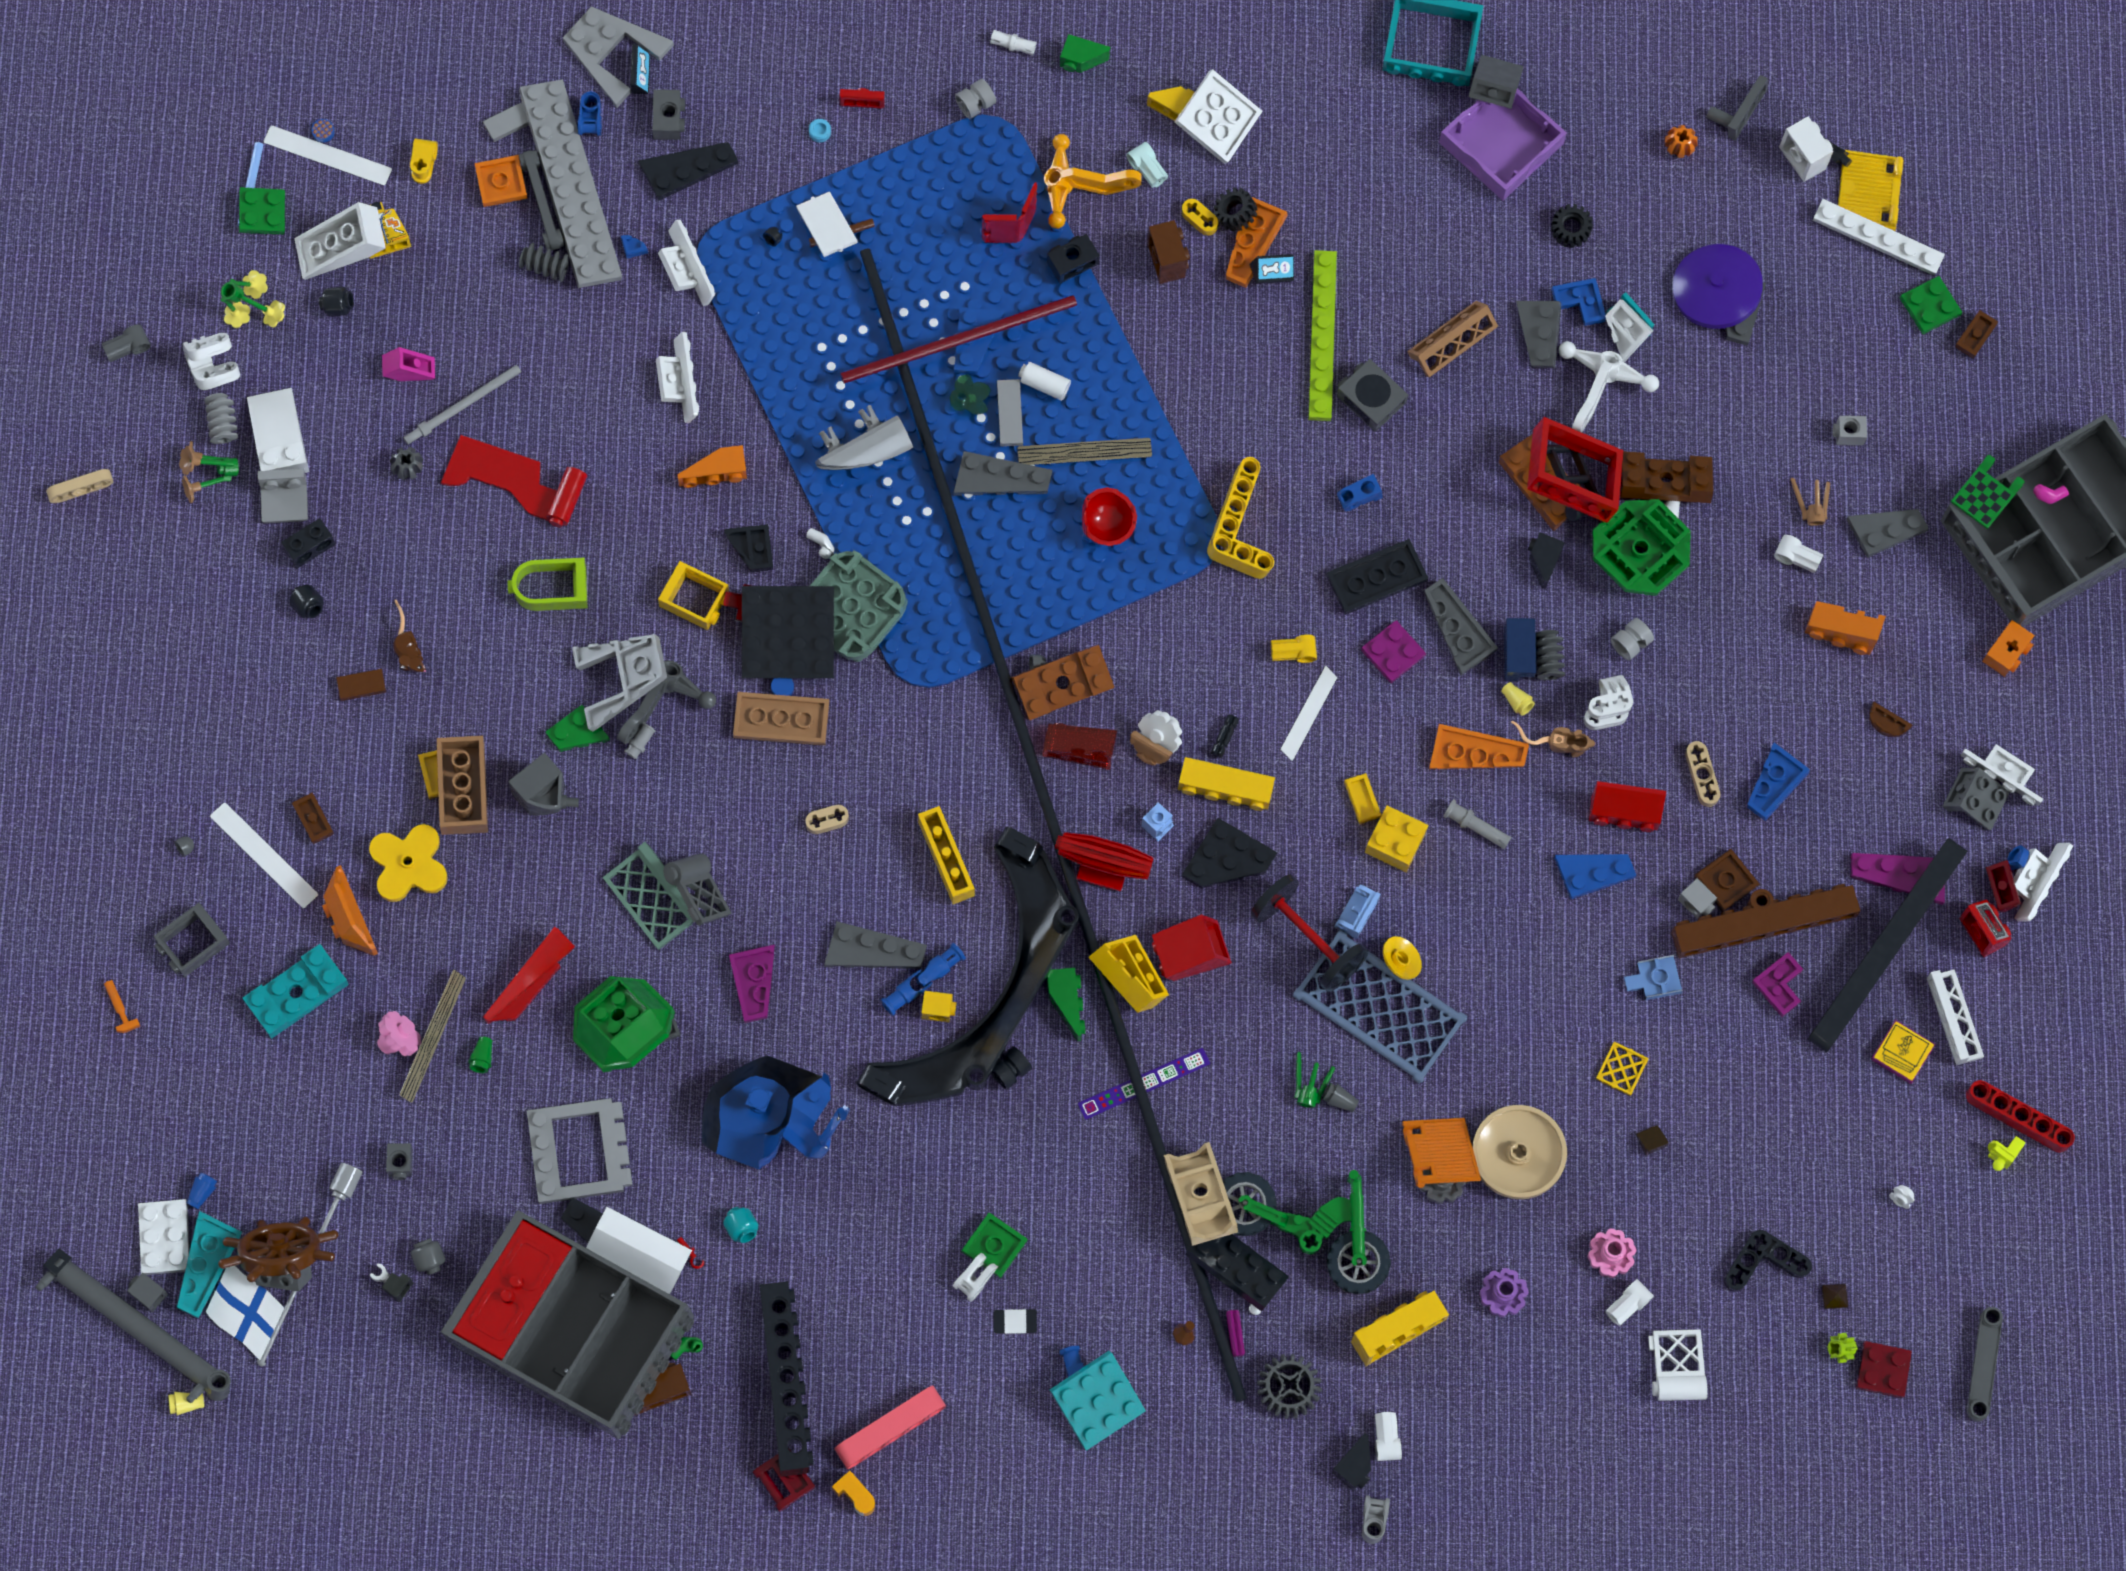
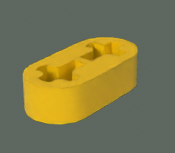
(1202, 213)

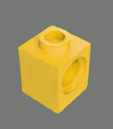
(938, 1006)

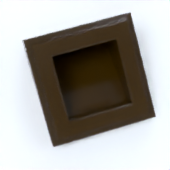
(1652, 1140)

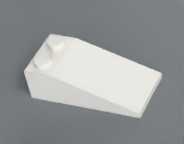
(340, 240)
(277, 431)

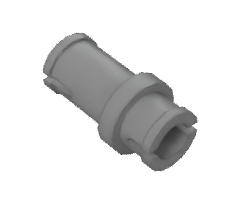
(638, 743)

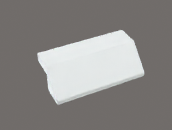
(639, 1250)

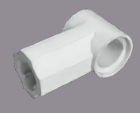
(1793, 552)
(1633, 1299)
(1387, 1443)

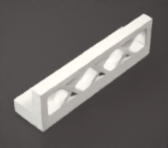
(1949, 1018)

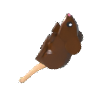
(406, 648)

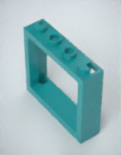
(1445, 8)

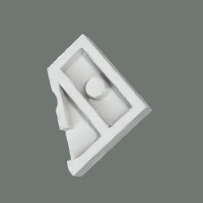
(1627, 328)

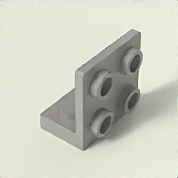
(283, 495)

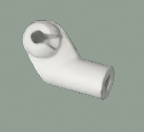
(822, 539)

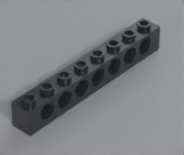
(773, 1295)

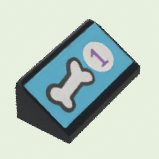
(639, 70)
(1273, 268)

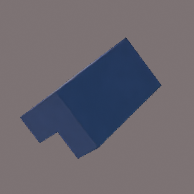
(1519, 648)

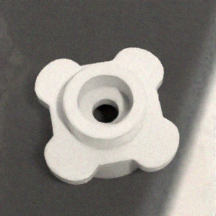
(1902, 1196)

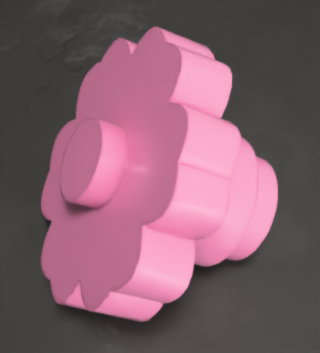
(398, 1035)
(1611, 1253)

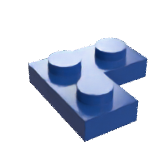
(1582, 294)

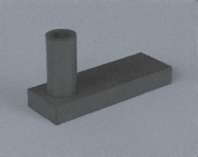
(1736, 123)

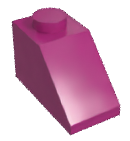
(408, 365)

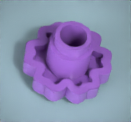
(1503, 1292)

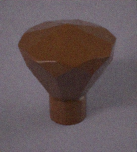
(1184, 1333)

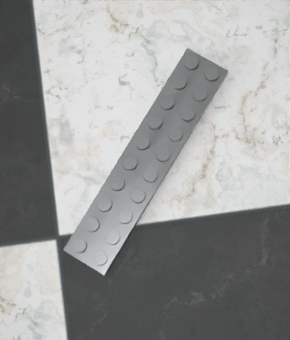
(570, 183)

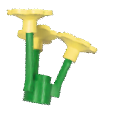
(254, 286)

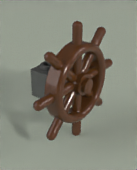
(279, 1253)

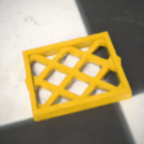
(1614, 1085)

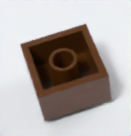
(1167, 251)

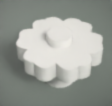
(1161, 730)

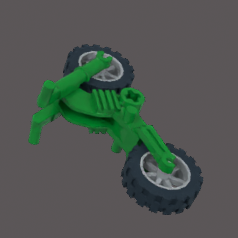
(1319, 1226)

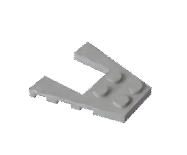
(598, 35)
(639, 667)

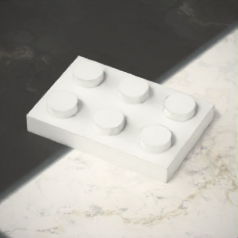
(163, 1236)

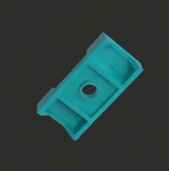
(317, 978)

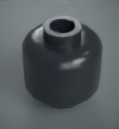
(336, 301)
(306, 601)

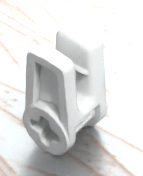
(969, 1283)

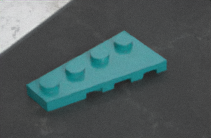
(202, 1263)

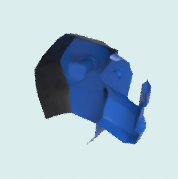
(761, 1106)

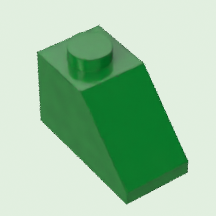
(1082, 54)

